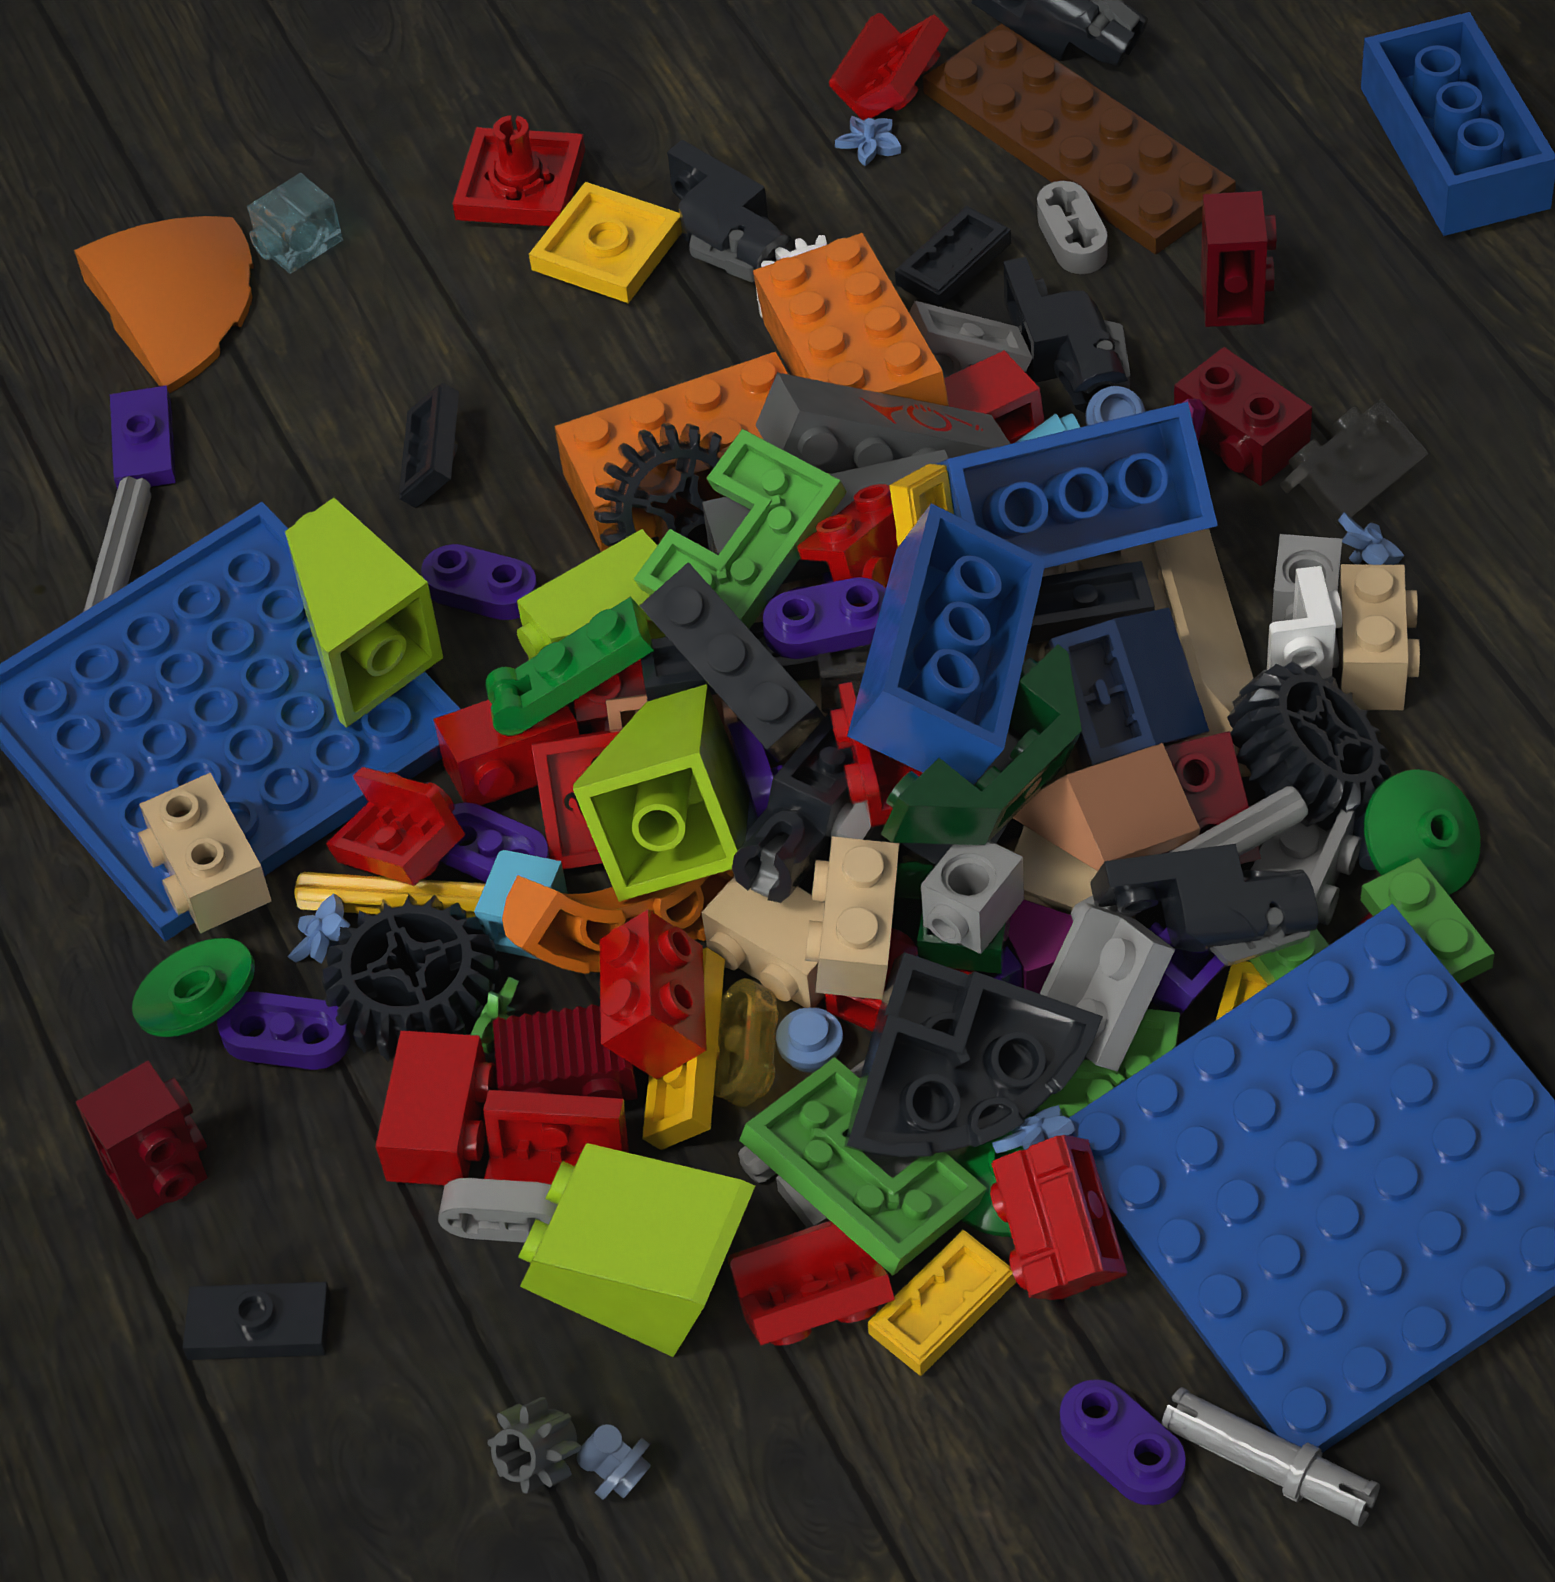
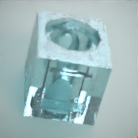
(294, 223)

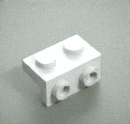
(1311, 633)

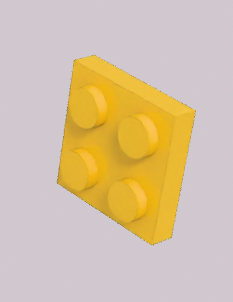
(606, 242)

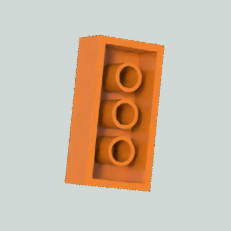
(846, 323)
(714, 402)

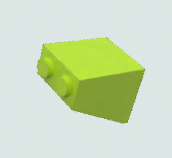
(583, 592)
(363, 609)
(666, 796)
(634, 1242)

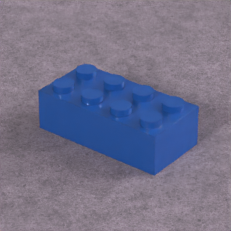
(1458, 123)
(1089, 487)
(948, 647)

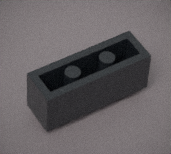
(733, 662)

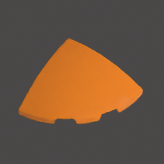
(172, 290)

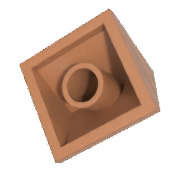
(1114, 809)

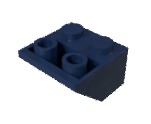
(1131, 686)

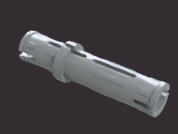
(1296, 1469)

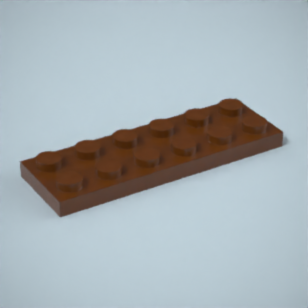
(1077, 135)

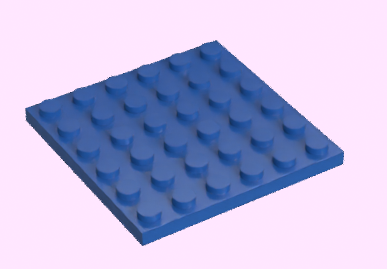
(193, 678)
(1338, 1181)

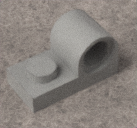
(966, 339)

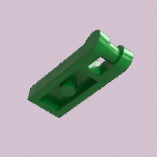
(568, 668)

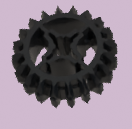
(678, 479)
(1308, 737)
(445, 955)

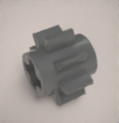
(534, 1445)

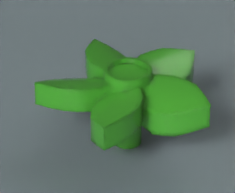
(496, 1007)

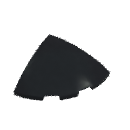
(960, 1060)

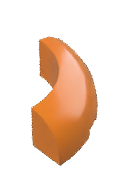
(569, 926)

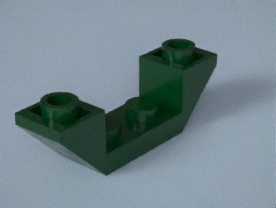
(951, 810)

